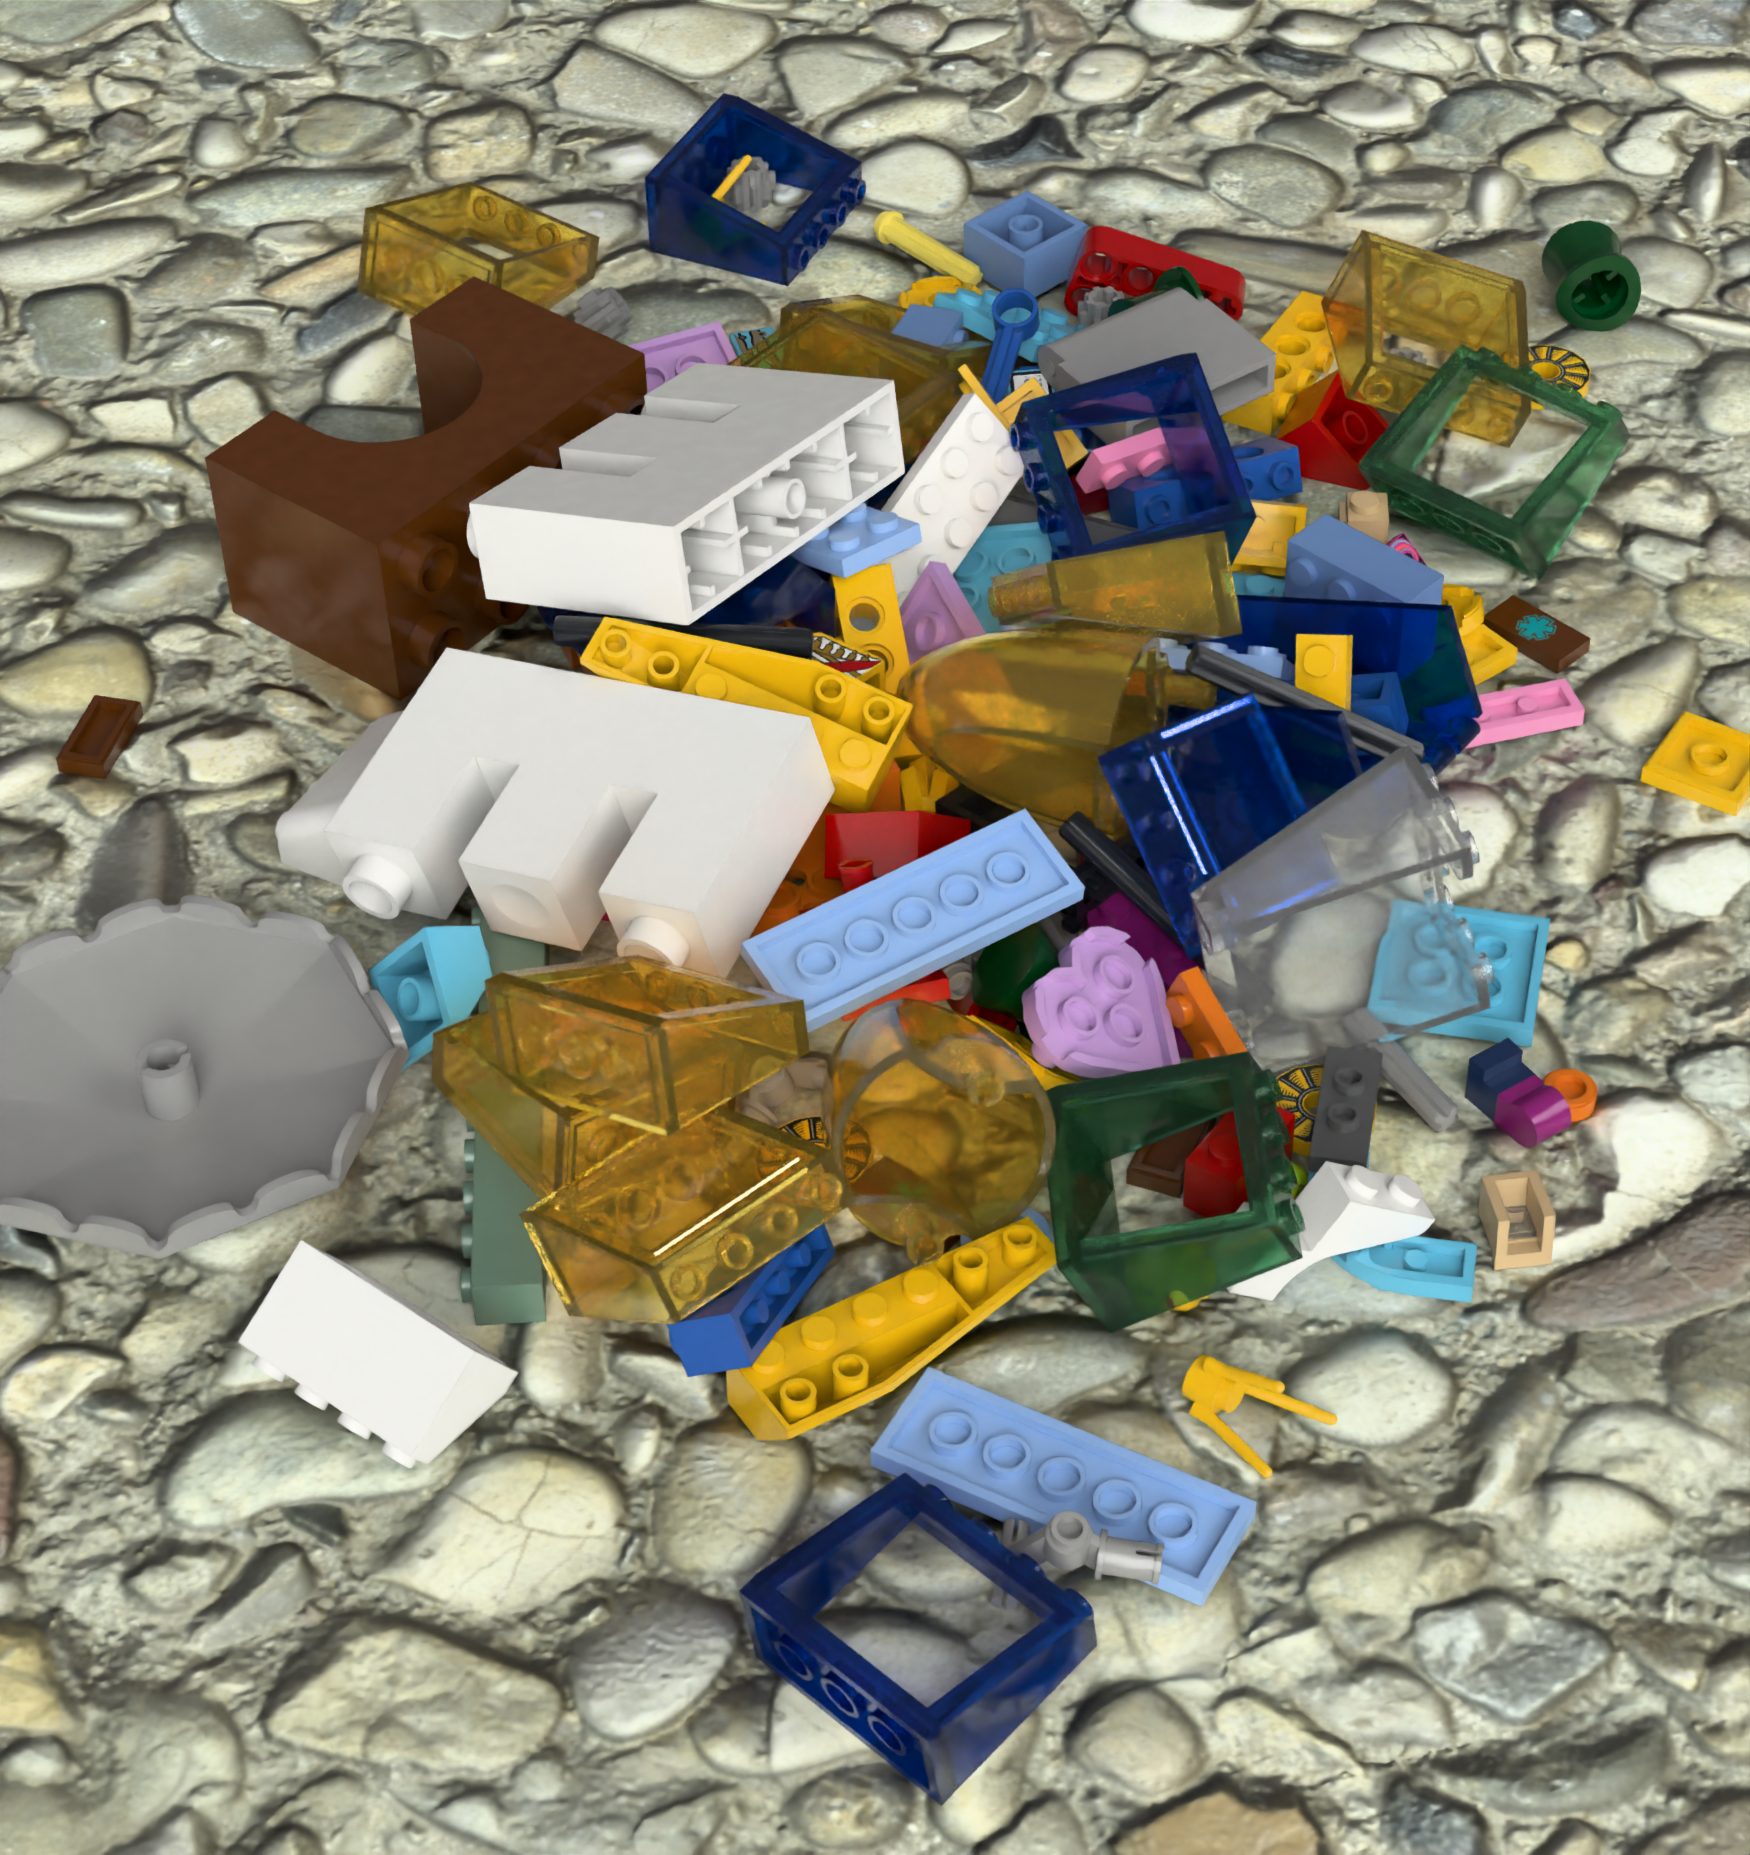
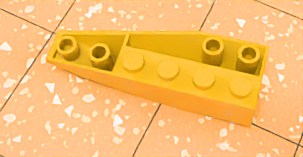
(852, 720)
(882, 1334)

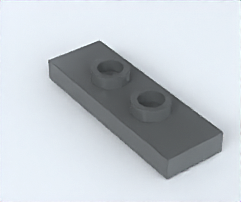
(1345, 1108)

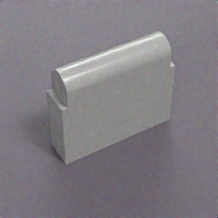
(1165, 326)

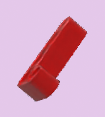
(1120, 270)

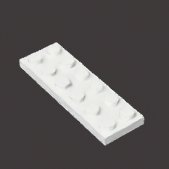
(951, 492)

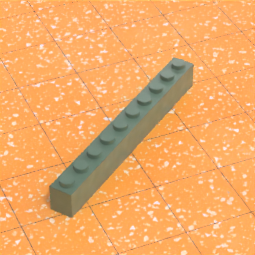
(505, 1270)

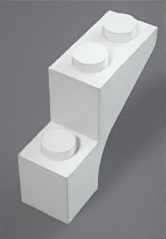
(1344, 1213)

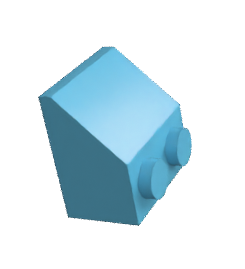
(432, 982)

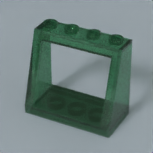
(1549, 514)
(1167, 1266)

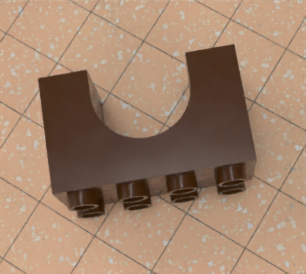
(367, 541)

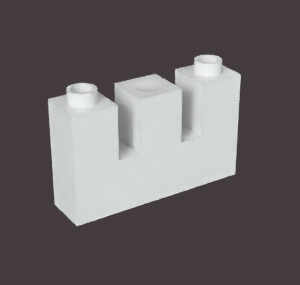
(689, 496)
(582, 803)

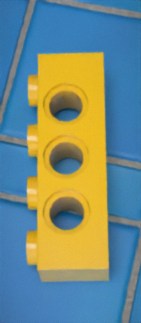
(1302, 355)
(874, 596)

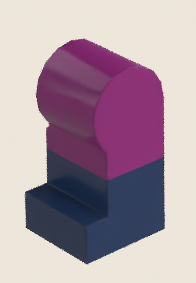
(1515, 1095)

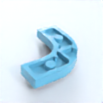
(1415, 1266)

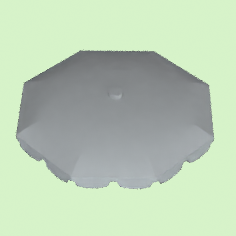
(184, 1073)

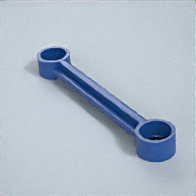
(1008, 340)

